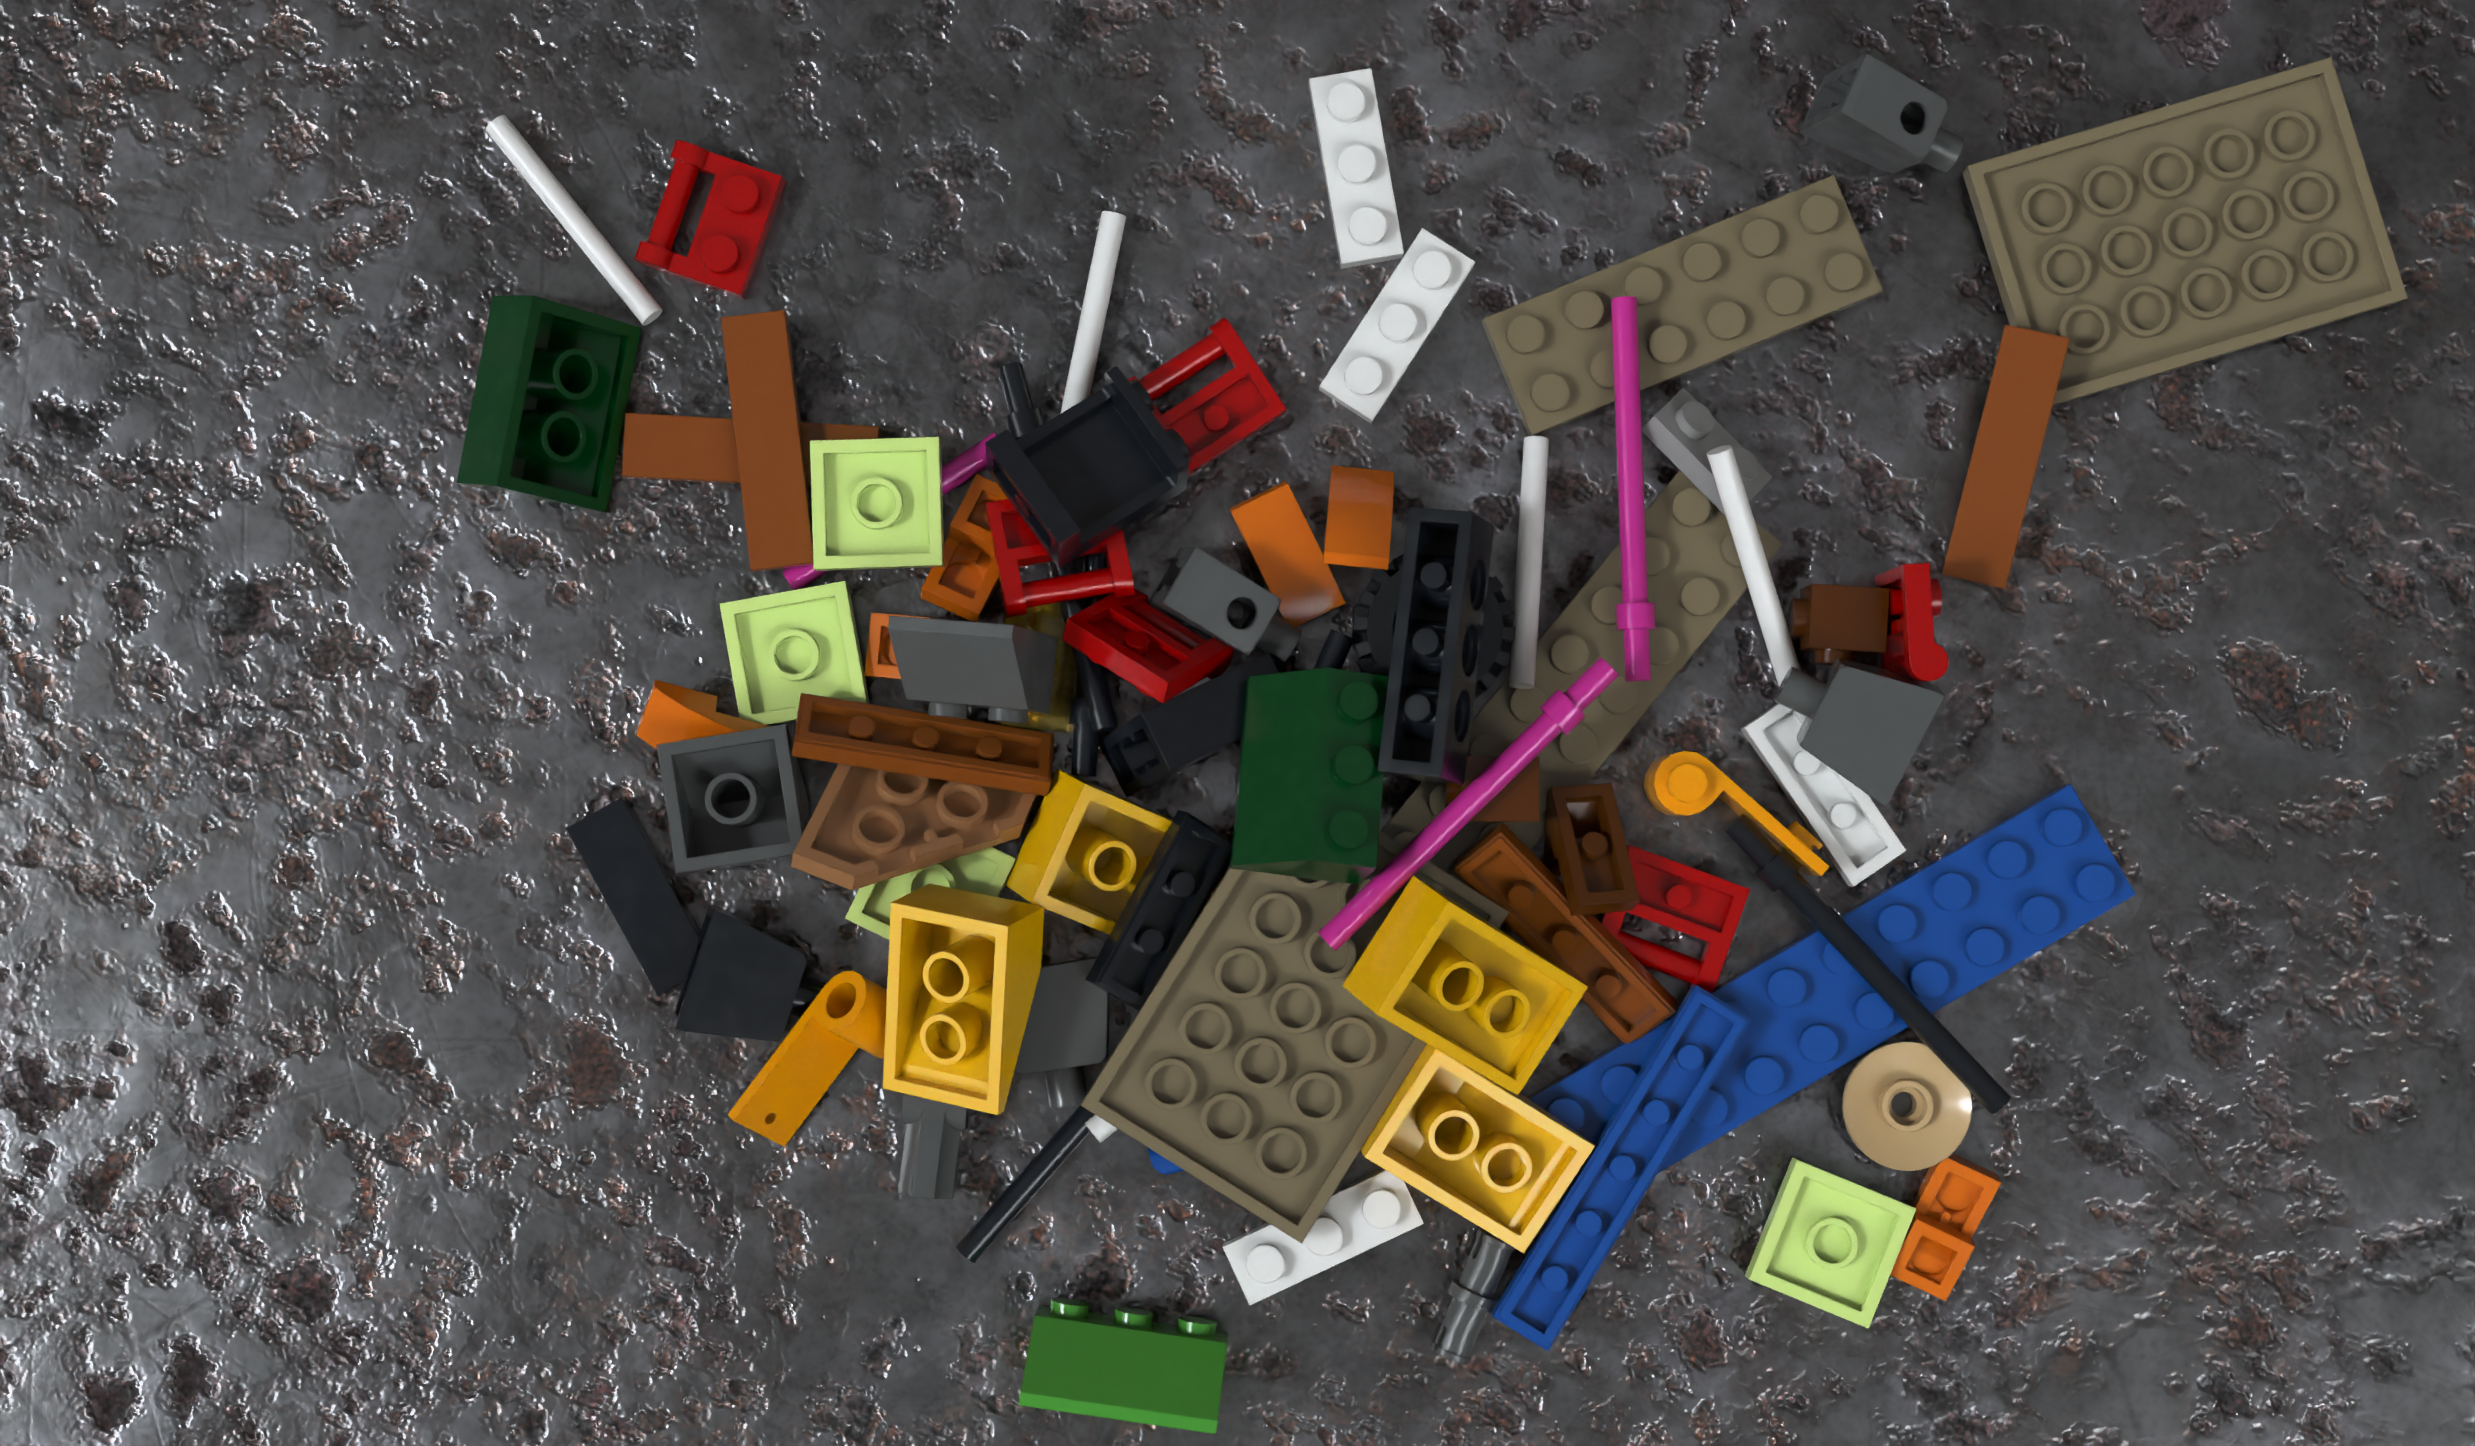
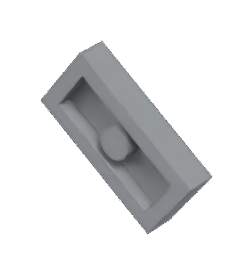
(1685, 435)

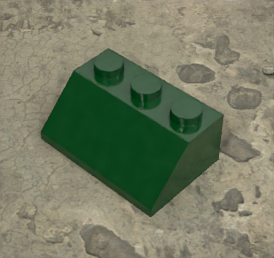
(549, 403)
(1310, 775)

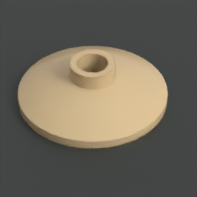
(1931, 1127)

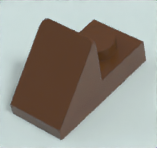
(1589, 849)

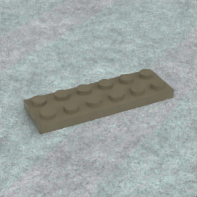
(1694, 304)

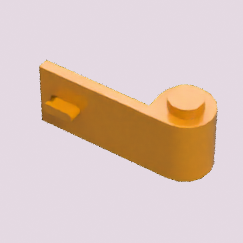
(1690, 783)
(840, 1020)

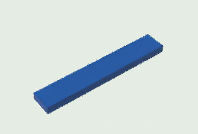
(1620, 1167)

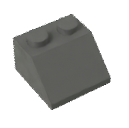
(974, 666)
(733, 799)

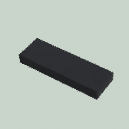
(638, 892)
(1161, 909)

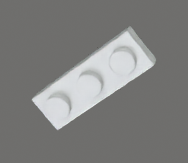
(1356, 168)
(1396, 325)
(1830, 805)
(1350, 1224)

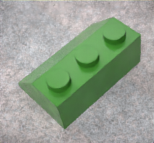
(1125, 1366)

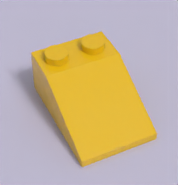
(1086, 852)
(1464, 986)
(959, 994)
(1477, 1148)

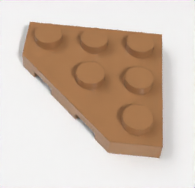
(895, 823)

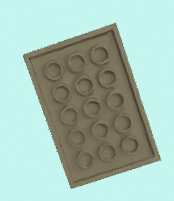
(2188, 230)
(1255, 1052)

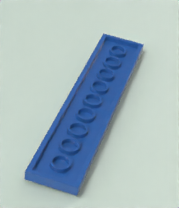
(1933, 929)

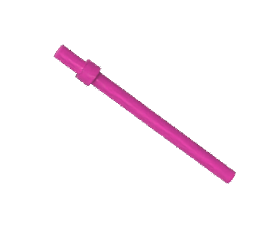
(1635, 614)
(1560, 714)

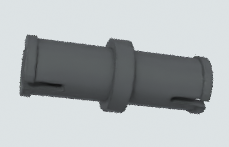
(1472, 1297)

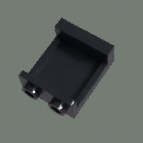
(1090, 468)

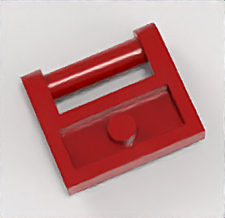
(730, 226)
(1224, 409)
(1018, 547)
(1910, 629)
(1145, 646)
(1686, 903)

